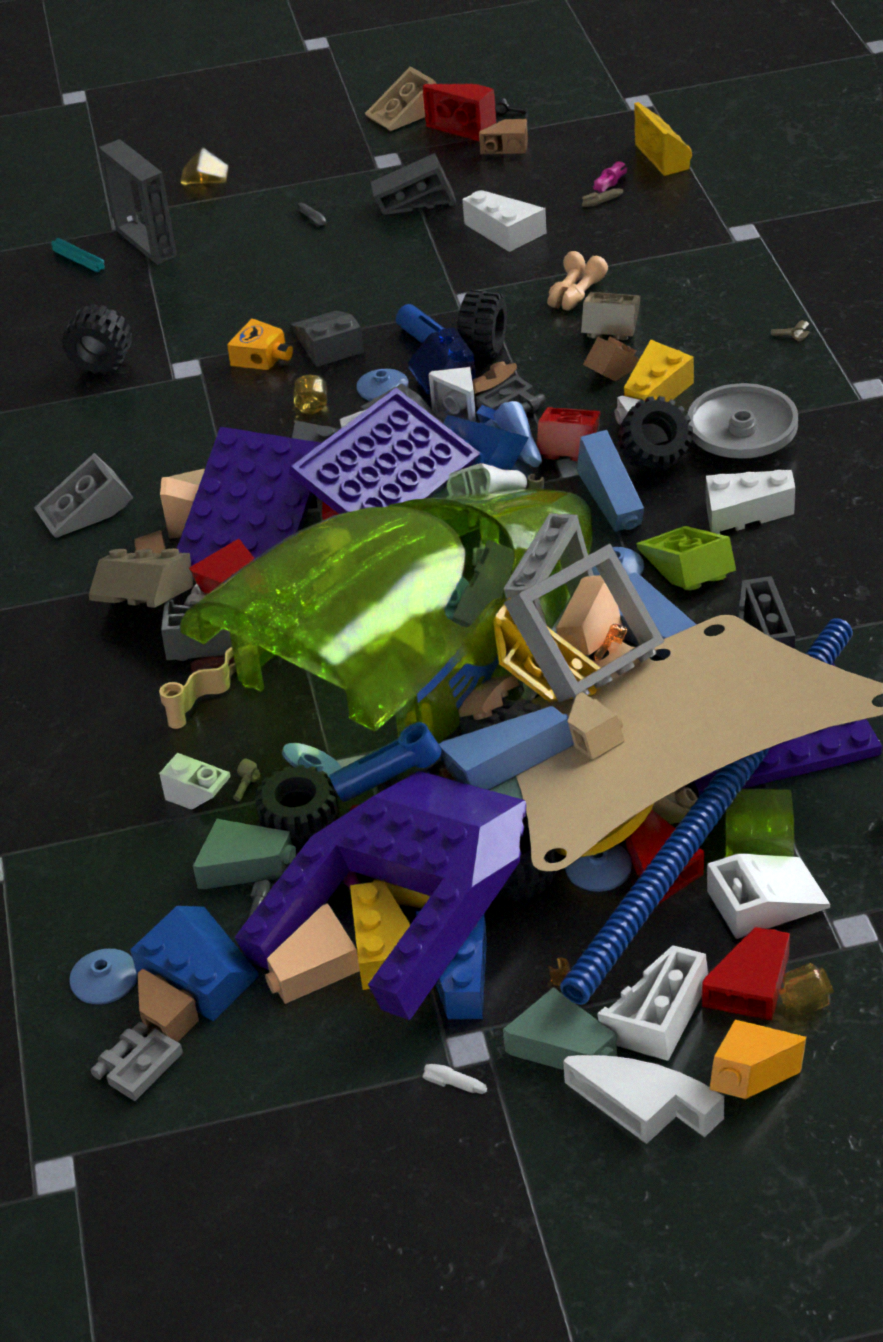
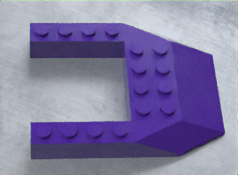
(418, 835)

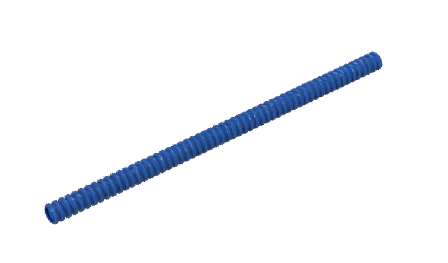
(678, 850)

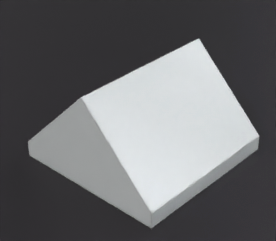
(452, 393)

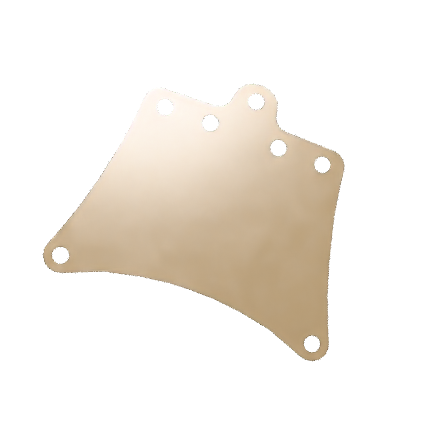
(680, 722)

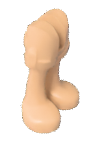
(567, 291)

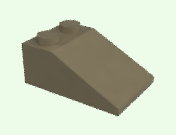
(610, 315)

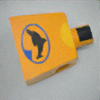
(258, 346)

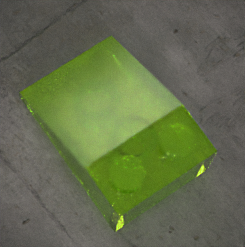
(760, 823)

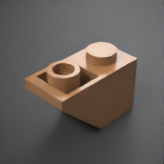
(504, 137)
(611, 358)
(165, 1006)

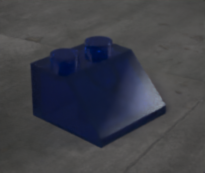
(440, 352)

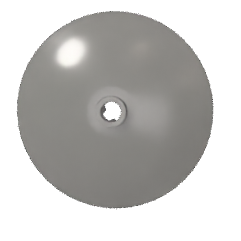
(743, 420)

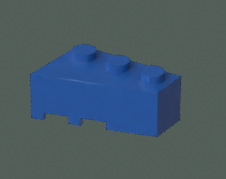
(496, 446)
(464, 978)

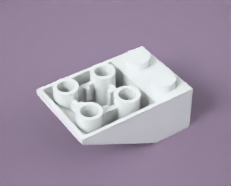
(762, 891)

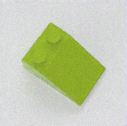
(689, 556)

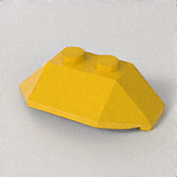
(519, 661)

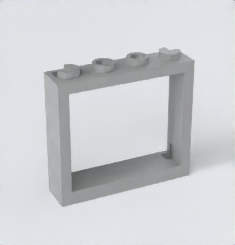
(556, 540)
(543, 645)

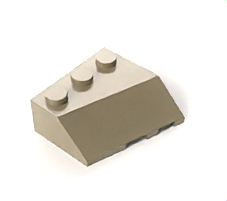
(141, 577)

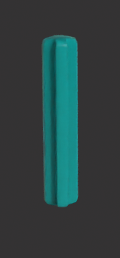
(78, 255)

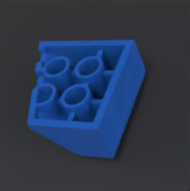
(195, 957)

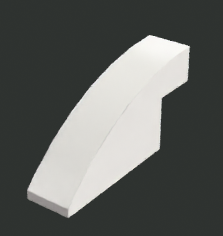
(643, 1094)

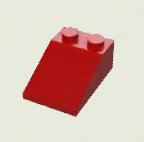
(459, 108)
(561, 431)

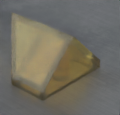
(204, 169)

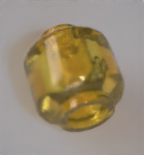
(310, 394)
(806, 989)

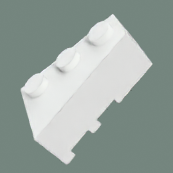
(504, 219)
(748, 497)
(660, 1005)

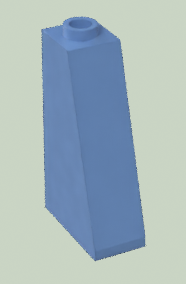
(609, 481)
(665, 614)
(506, 748)

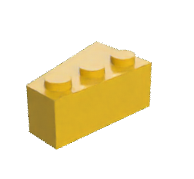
(660, 373)
(377, 925)

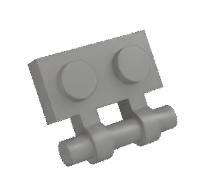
(144, 1063)

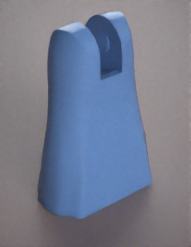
(512, 417)

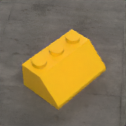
(660, 142)

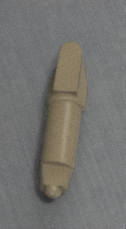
(595, 199)

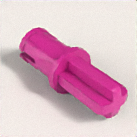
(609, 176)

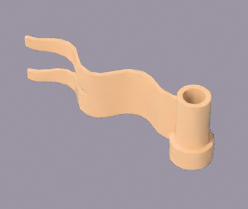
(180, 698)

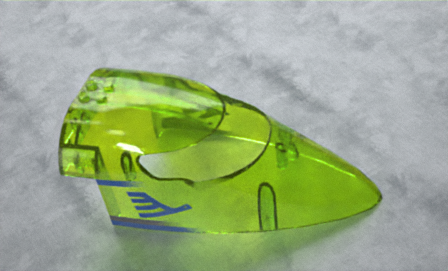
(368, 601)

